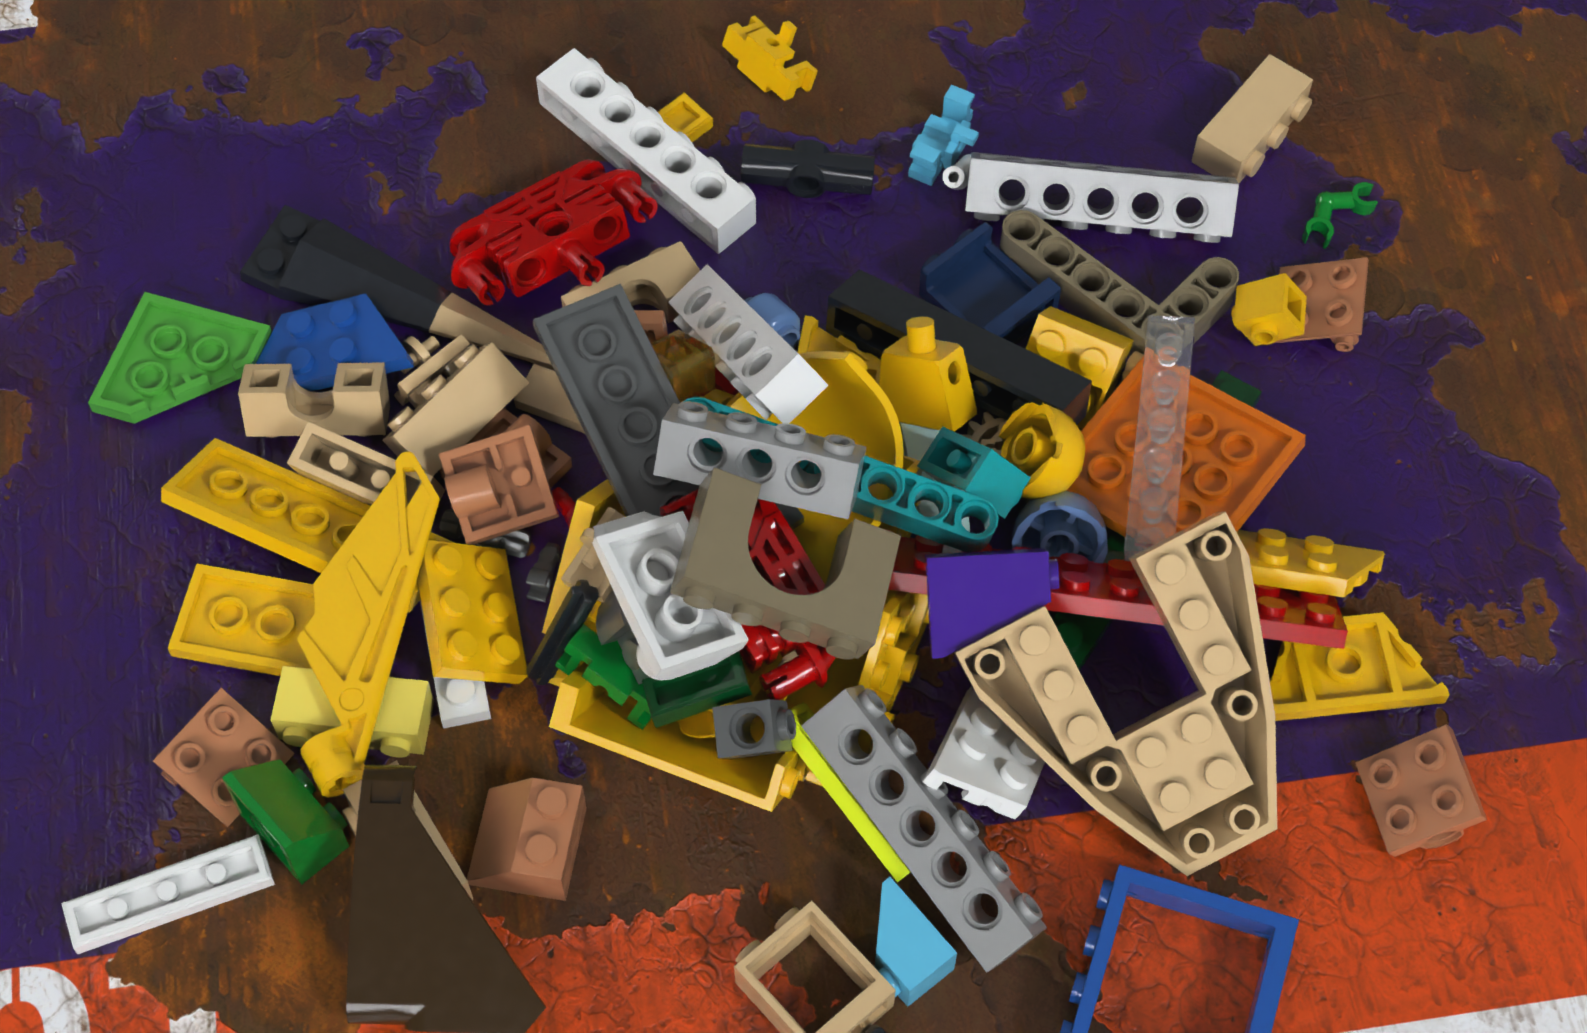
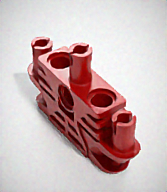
(548, 231)
(788, 568)

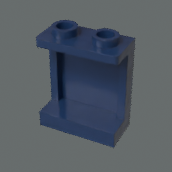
(986, 286)

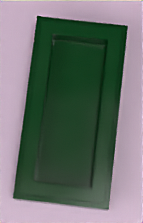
(696, 691)

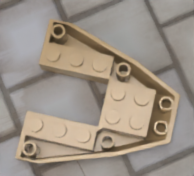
(1190, 775)

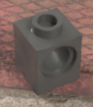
(733, 728)

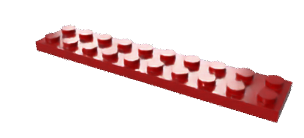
(1117, 593)

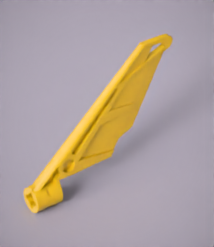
(360, 620)

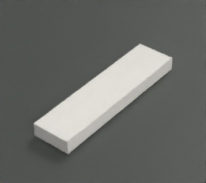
(167, 894)

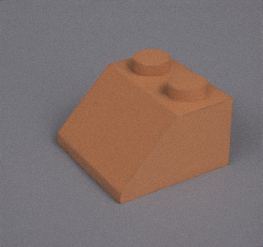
(529, 838)

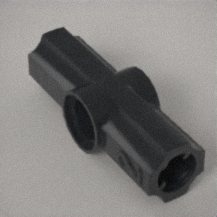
(807, 169)

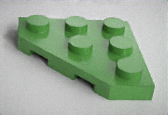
(173, 356)

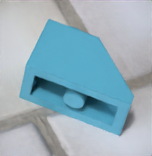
(909, 947)

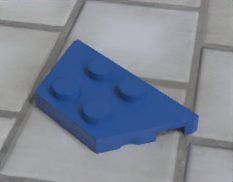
(333, 334)

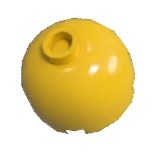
(1045, 447)

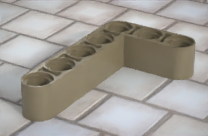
(1110, 292)

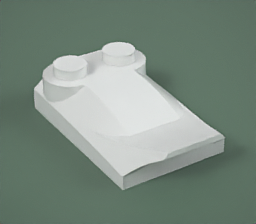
(640, 564)

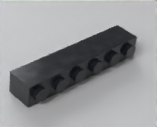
(1000, 372)

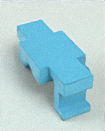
(943, 137)

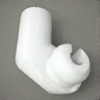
(957, 176)

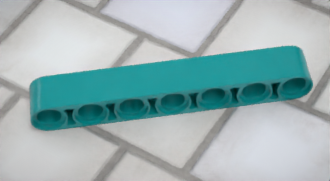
(906, 490)

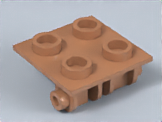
(1333, 300)
(211, 745)

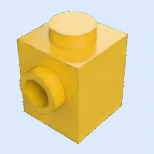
(1269, 310)

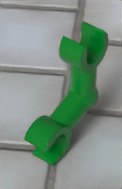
(1330, 201)

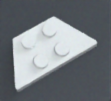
(985, 760)

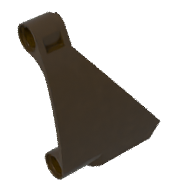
(414, 932)

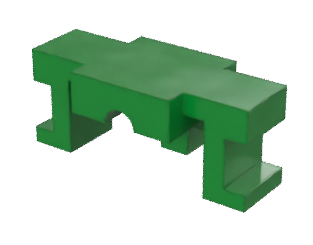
(607, 670)

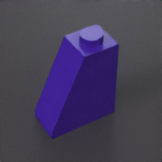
(983, 592)

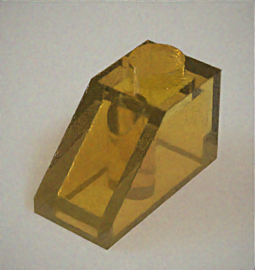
(687, 364)

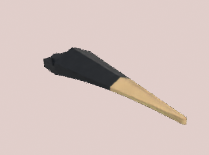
(323, 263)

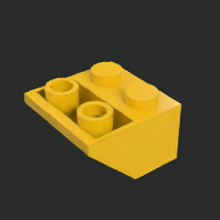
(1082, 349)

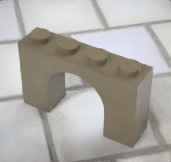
(720, 574)

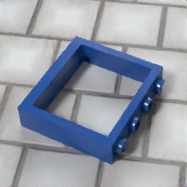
(1129, 882)

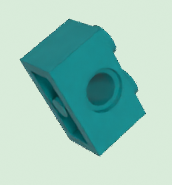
(974, 469)

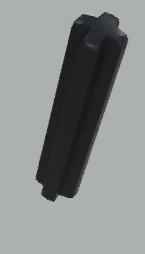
(564, 626)

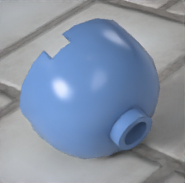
(1062, 525)

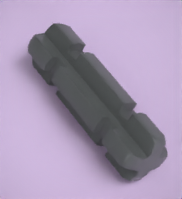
(516, 542)

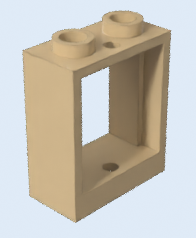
(792, 929)

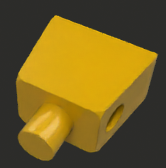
(927, 379)

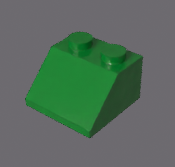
(288, 817)

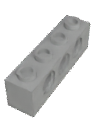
(782, 481)

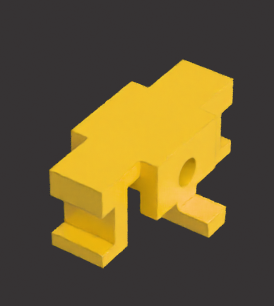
(765, 62)

